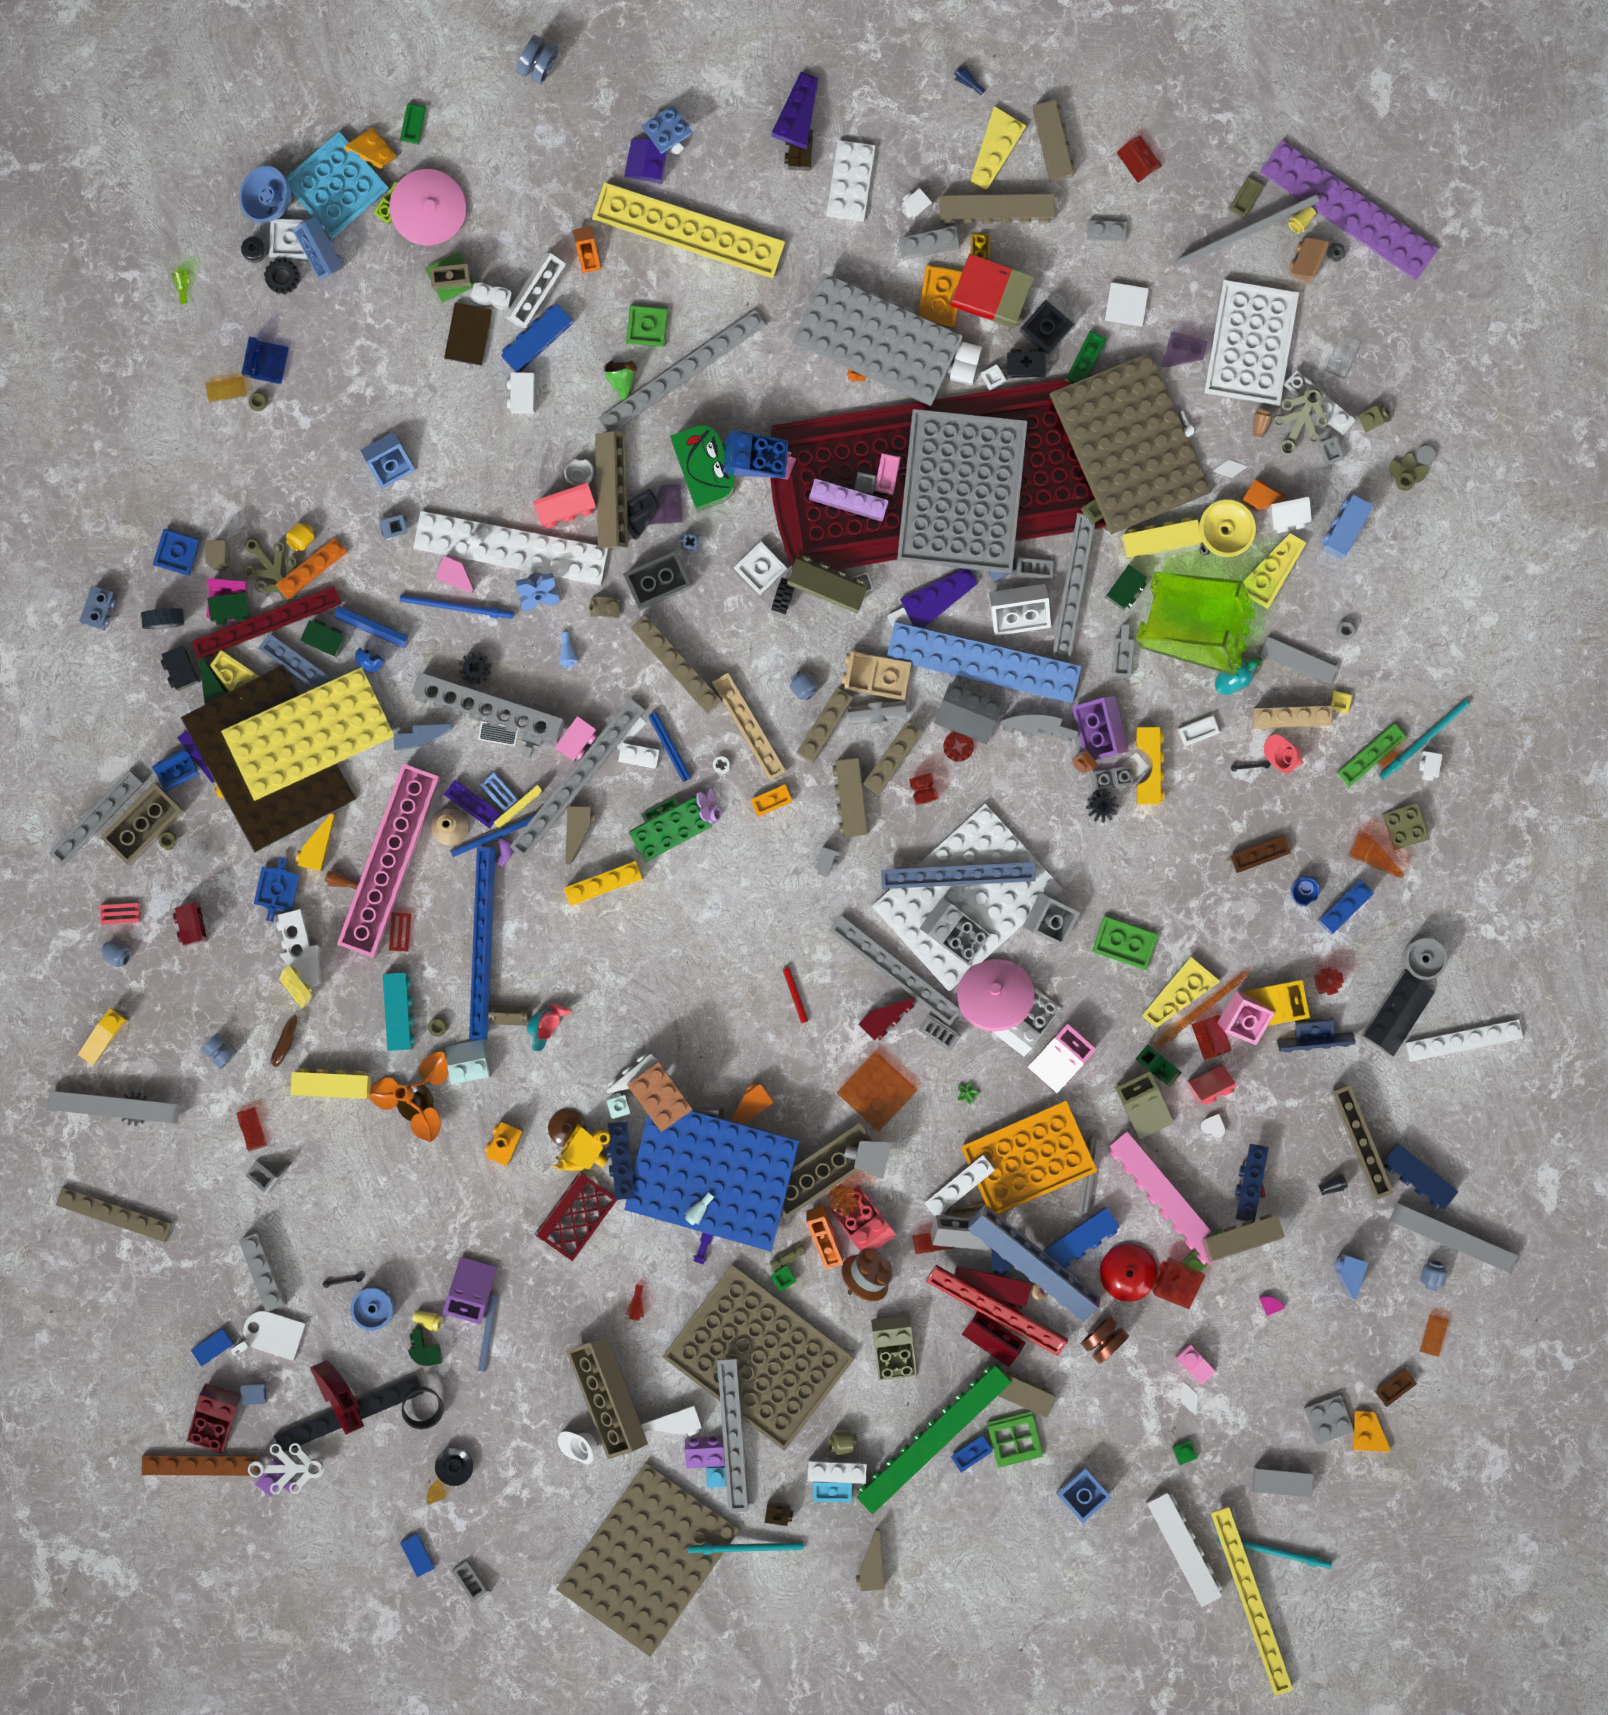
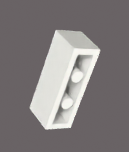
(837, 1471)

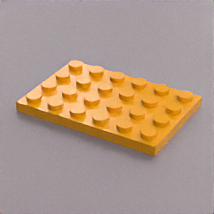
(1031, 1158)

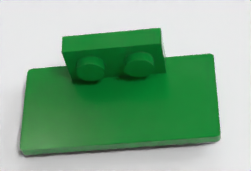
(668, 827)

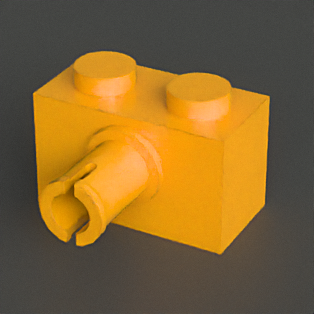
(504, 1143)

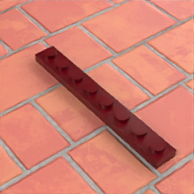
(266, 623)

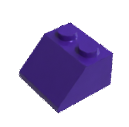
(645, 161)

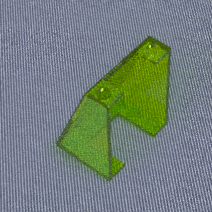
(1198, 620)

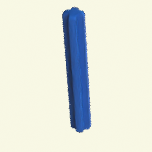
(669, 746)

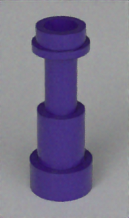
(705, 1240)

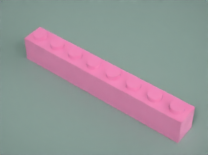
(1161, 1192)

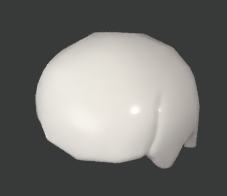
(578, 472)

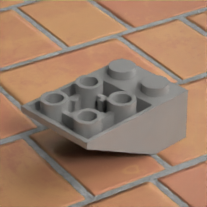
(955, 931)

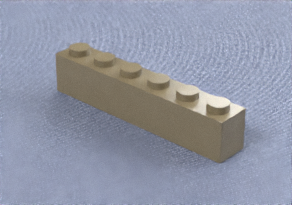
(996, 208)
(611, 490)
(676, 665)
(1361, 1142)

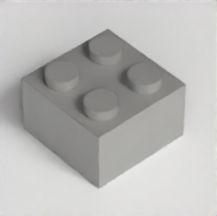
(1051, 919)

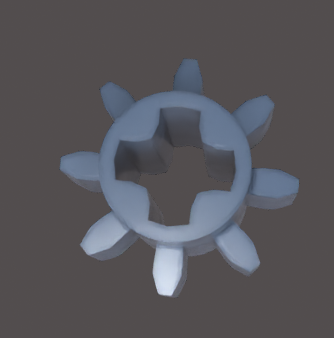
(689, 547)

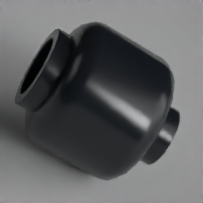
(256, 255)

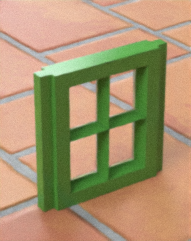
(1018, 1456)

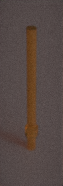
(1171, 1033)

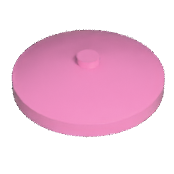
(427, 207)
(995, 995)

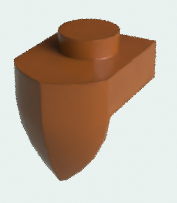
(1084, 762)

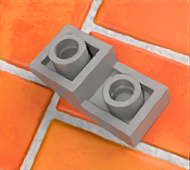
(1112, 778)

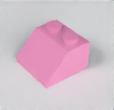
(1245, 1018)

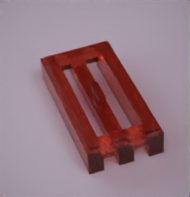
(392, 932)

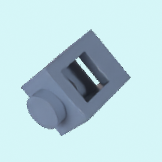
(388, 531)

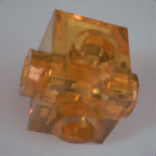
(842, 1199)

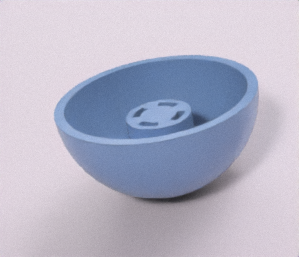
(265, 194)

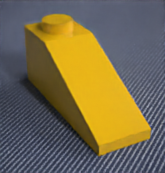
(315, 849)
(102, 1036)

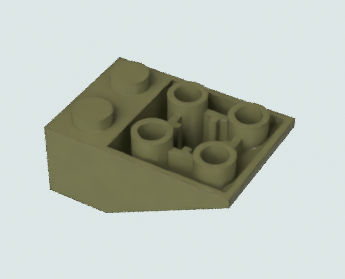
(1144, 1104)
(894, 1347)

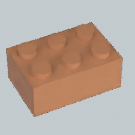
(660, 1096)

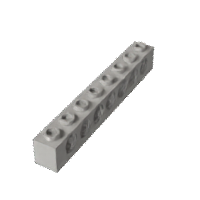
(425, 683)

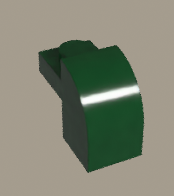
(1158, 1065)
(422, 1354)

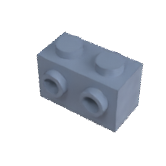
(98, 608)

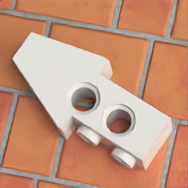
(309, 960)

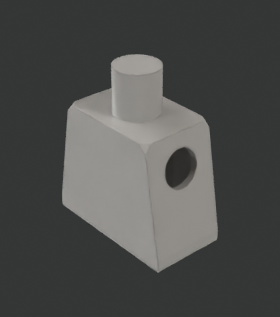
(870, 1157)

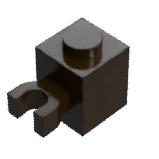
(778, 1514)

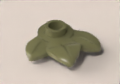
(1407, 469)

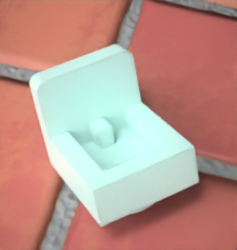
(618, 1105)

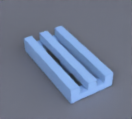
(489, 780)

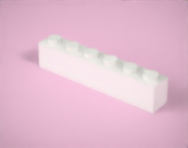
(1185, 1551)

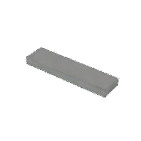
(1299, 660)

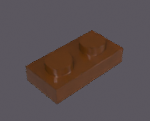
(1395, 1387)

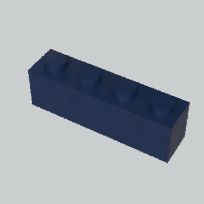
(1421, 1177)

